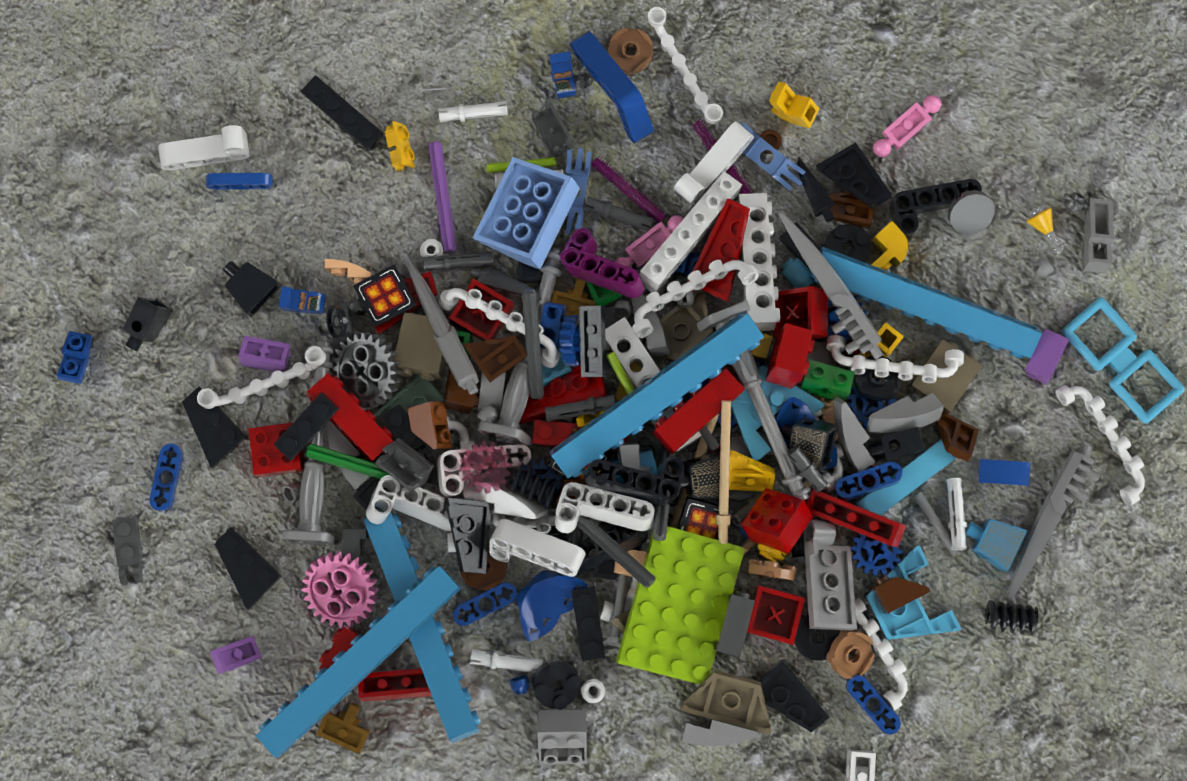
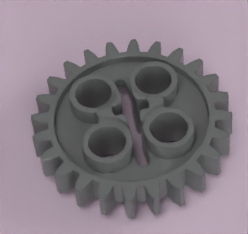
(367, 368)

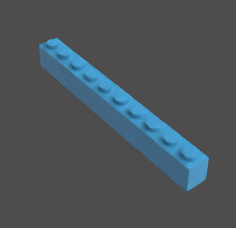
(934, 306)
(657, 394)
(427, 640)
(358, 662)

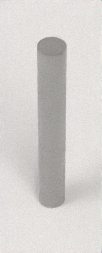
(935, 521)

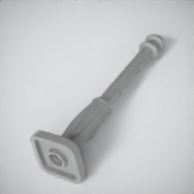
(749, 377)
(517, 391)
(312, 483)

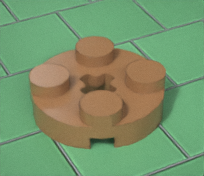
(631, 38)
(772, 570)
(840, 649)

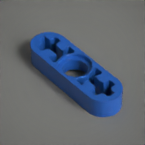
(239, 181)
(177, 461)
(849, 480)
(466, 606)
(863, 704)

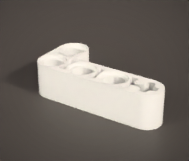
(208, 150)
(717, 160)
(453, 473)
(397, 501)
(605, 511)
(535, 547)

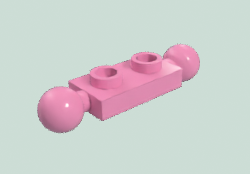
(907, 126)
(648, 244)

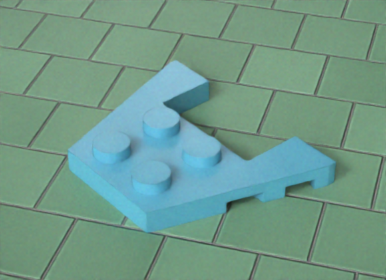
(748, 419)
(911, 618)

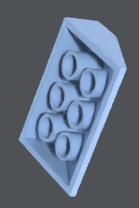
(527, 212)

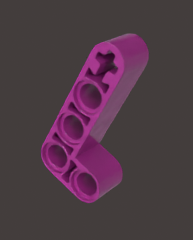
(585, 260)

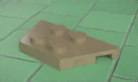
(682, 328)
(730, 701)

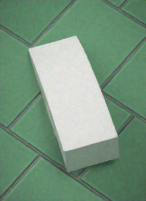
(511, 502)

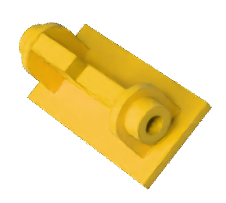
(403, 155)

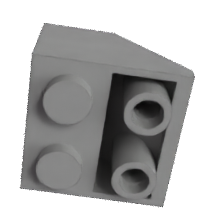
(562, 737)

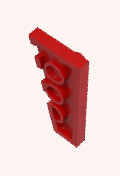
(724, 245)
(563, 391)

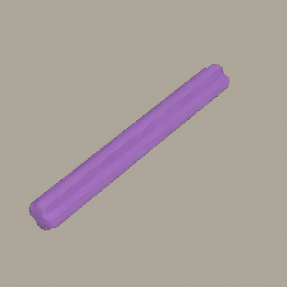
(442, 197)

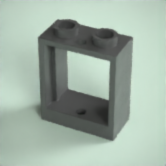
(735, 624)

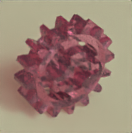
(493, 473)

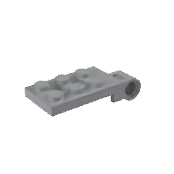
(836, 562)

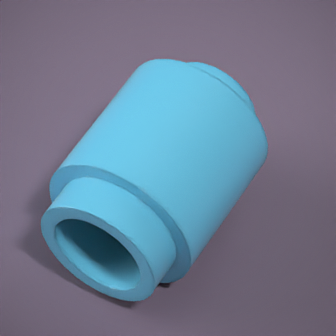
(797, 273)

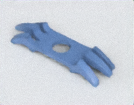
(778, 164)
(581, 180)

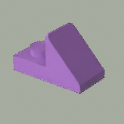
(235, 655)

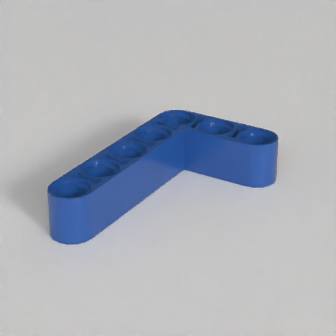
(615, 85)

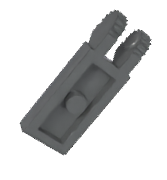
(128, 548)

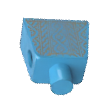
(996, 542)

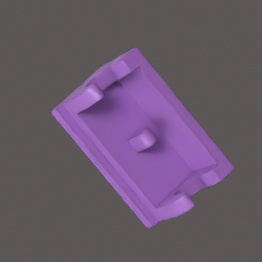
(264, 354)
(1046, 356)

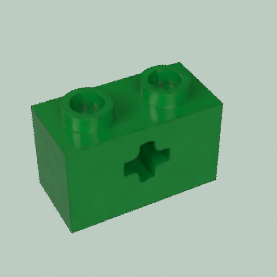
(827, 381)

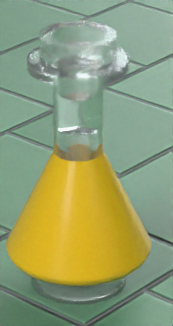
(1041, 219)

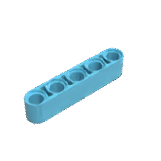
(912, 477)

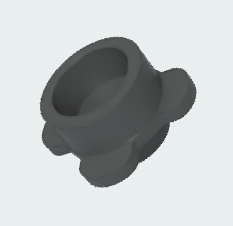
(1075, 201)

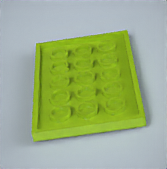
(683, 612)

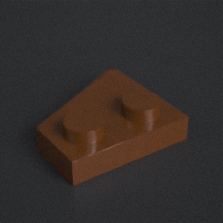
(496, 355)

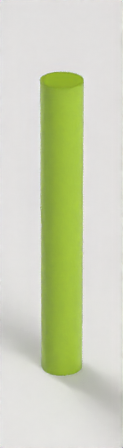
(502, 166)
(620, 372)

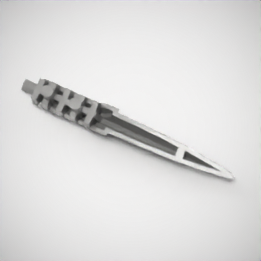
(848, 311)
(445, 335)
(1061, 494)

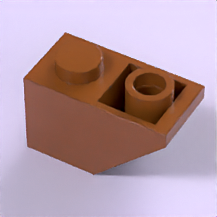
(430, 424)

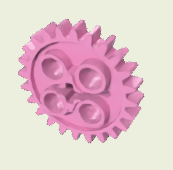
(323, 598)

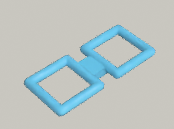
(1123, 360)

